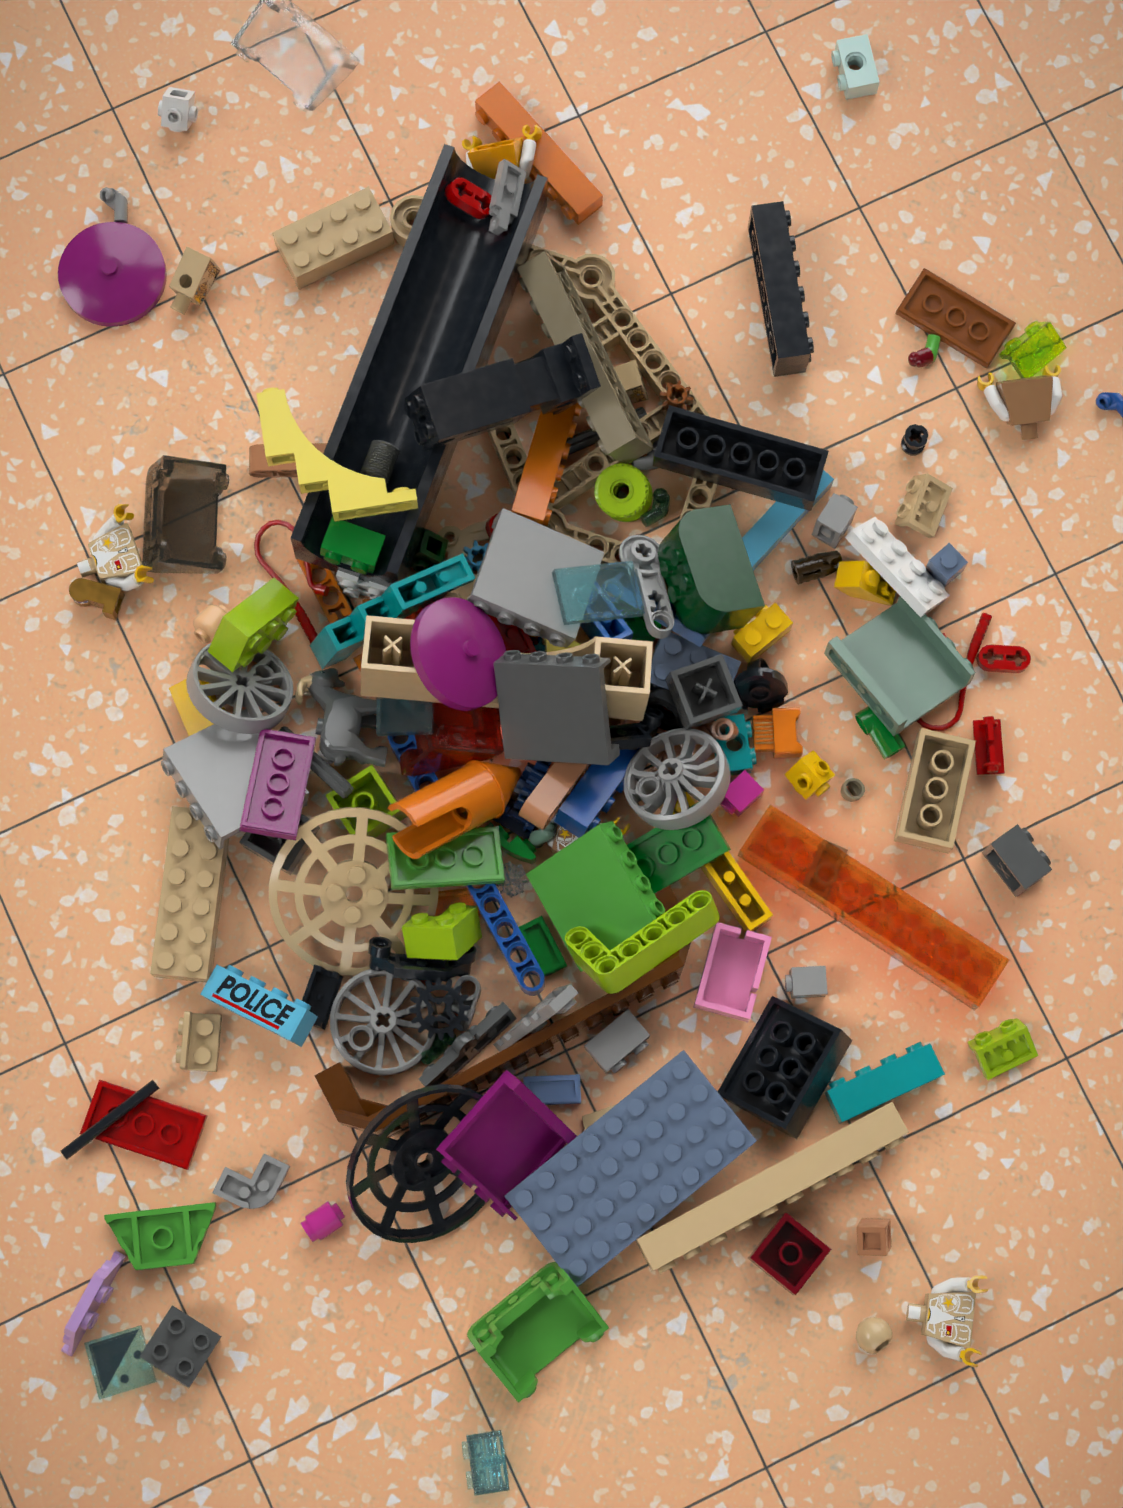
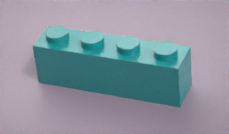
(884, 1082)

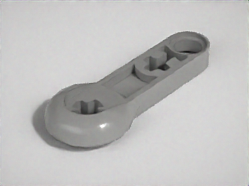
(649, 582)

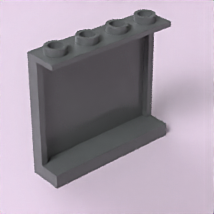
(554, 707)

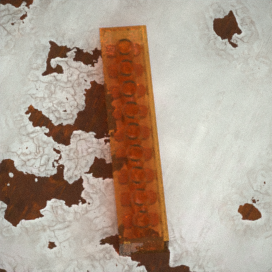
(873, 907)

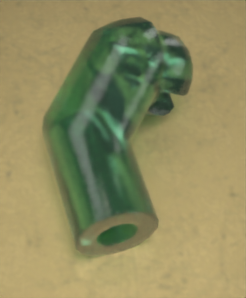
(659, 509)
(437, 1049)

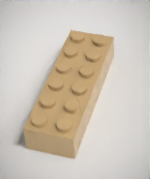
(188, 901)

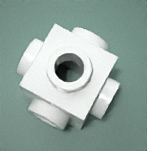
(177, 109)

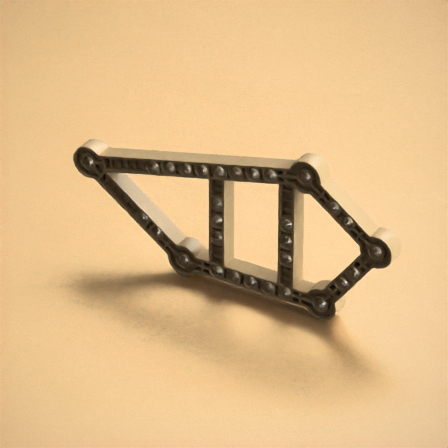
(610, 308)

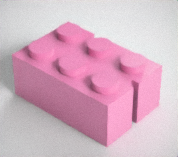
(731, 972)

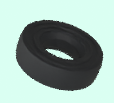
(662, 697)

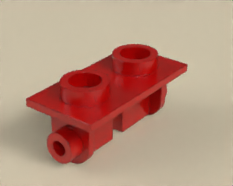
(988, 746)

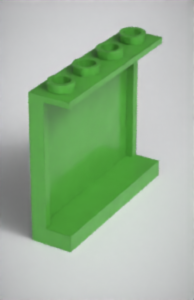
(596, 887)

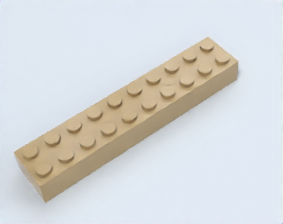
(772, 1186)

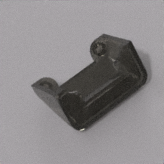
(183, 516)

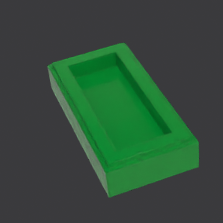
(543, 946)

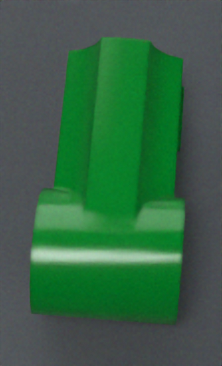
(884, 741)

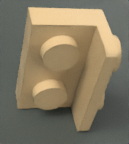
(923, 504)
(199, 1041)

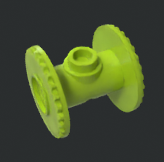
(612, 481)

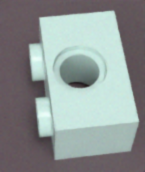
(855, 52)

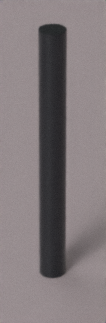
(109, 1119)

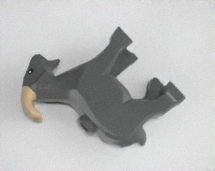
(342, 719)

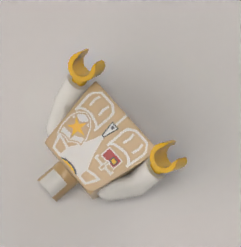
(116, 554)
(949, 1317)

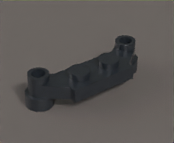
(637, 734)
(416, 968)

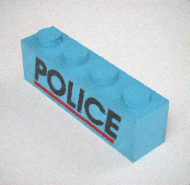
(260, 1005)

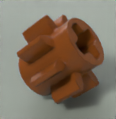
(678, 391)

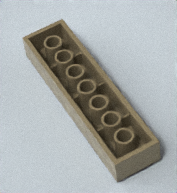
(564, 316)

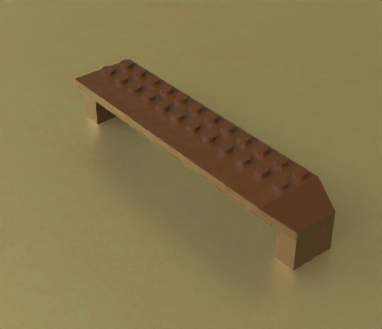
(358, 1113)

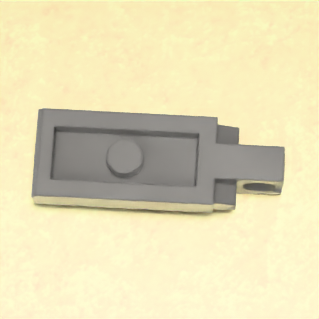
(506, 196)

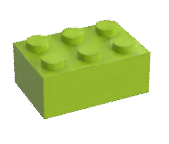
(253, 625)

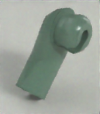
(540, 836)

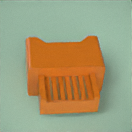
(777, 733)

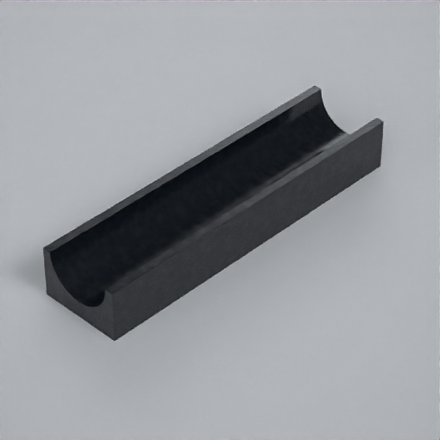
(431, 326)

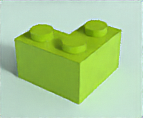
(442, 935)

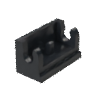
(321, 993)

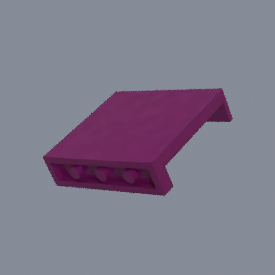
(503, 1141)

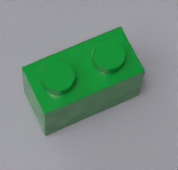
(352, 546)

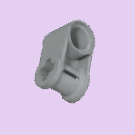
(471, 1000)

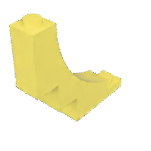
(350, 492)

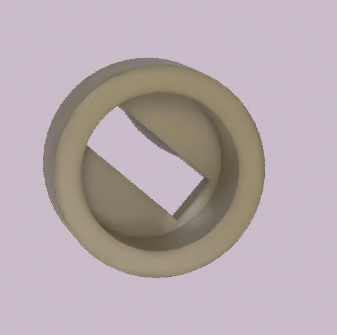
(856, 788)

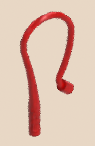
(319, 589)
(974, 647)

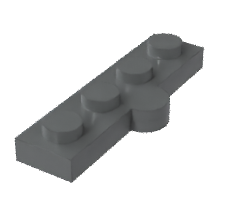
(468, 1045)

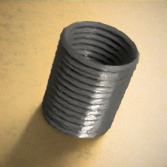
(380, 460)

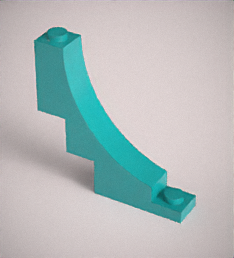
(399, 600)

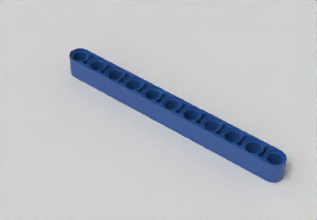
(487, 894)

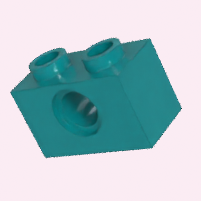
(746, 756)

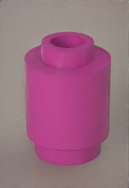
(323, 1221)

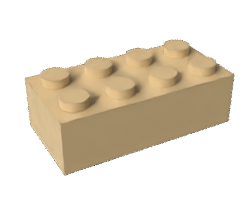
(333, 237)
(934, 791)

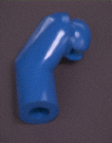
(1110, 401)

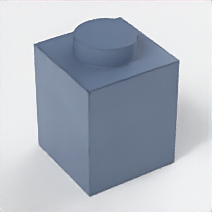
(946, 565)

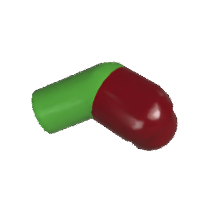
(926, 355)

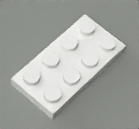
(897, 566)

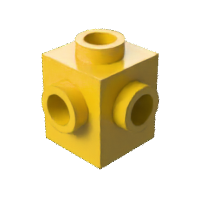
(810, 775)

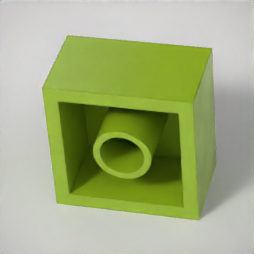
(368, 792)

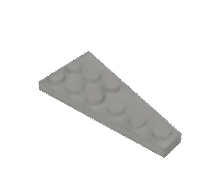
(556, 1002)

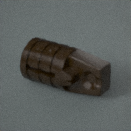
(815, 566)

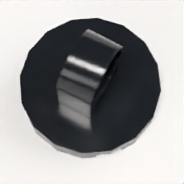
(761, 687)

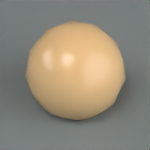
(873, 1335)

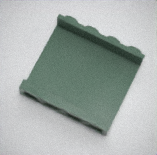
(900, 665)

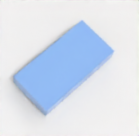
(555, 1088)

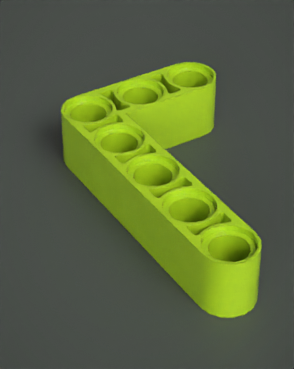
(646, 948)

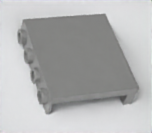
(518, 579)
(214, 777)

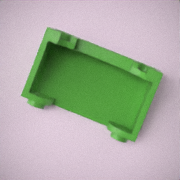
(534, 1328)

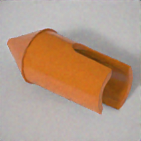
(434, 810)

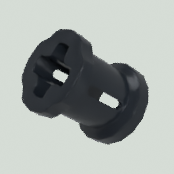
(914, 431)

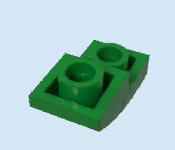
(516, 848)

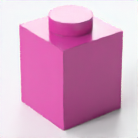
(741, 794)

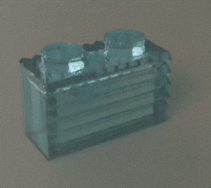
(486, 1462)

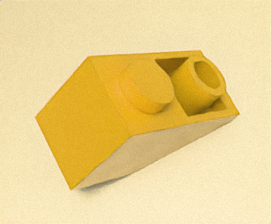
(863, 582)

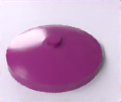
(112, 274)
(456, 653)

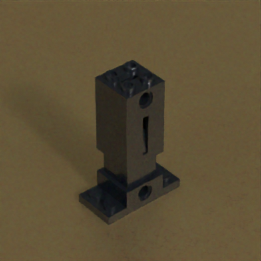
(501, 394)

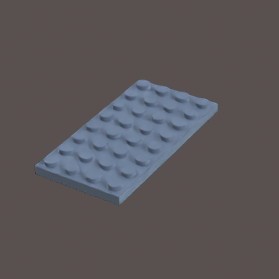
(630, 1168)

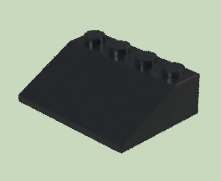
(785, 1066)

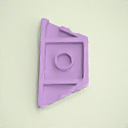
(85, 1311)

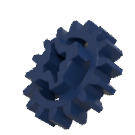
(529, 780)

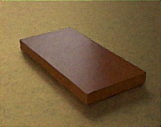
(955, 317)

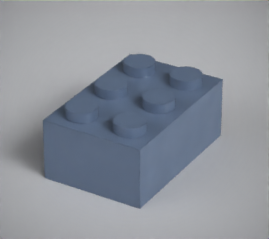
(677, 652)

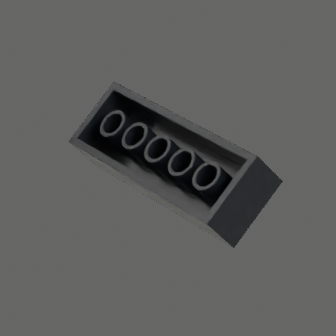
(779, 288)
(740, 458)

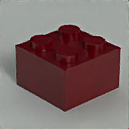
(789, 1253)

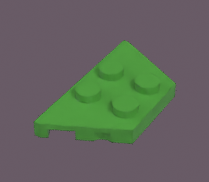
(162, 1235)

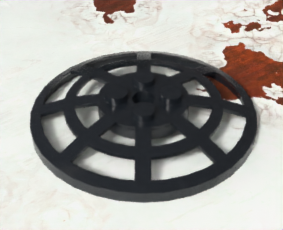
(407, 1171)

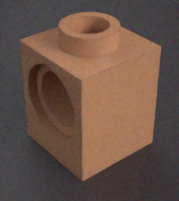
(874, 1237)

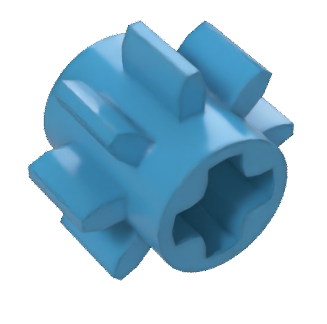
(475, 550)

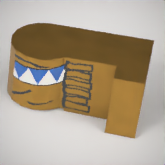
(100, 595)

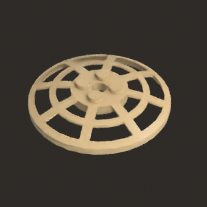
(334, 887)

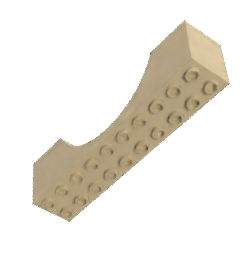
(390, 671)

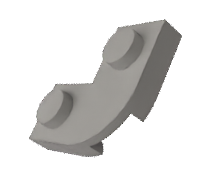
(255, 1191)

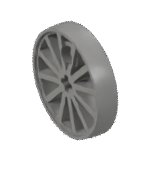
(241, 690)
(675, 778)
(372, 1022)

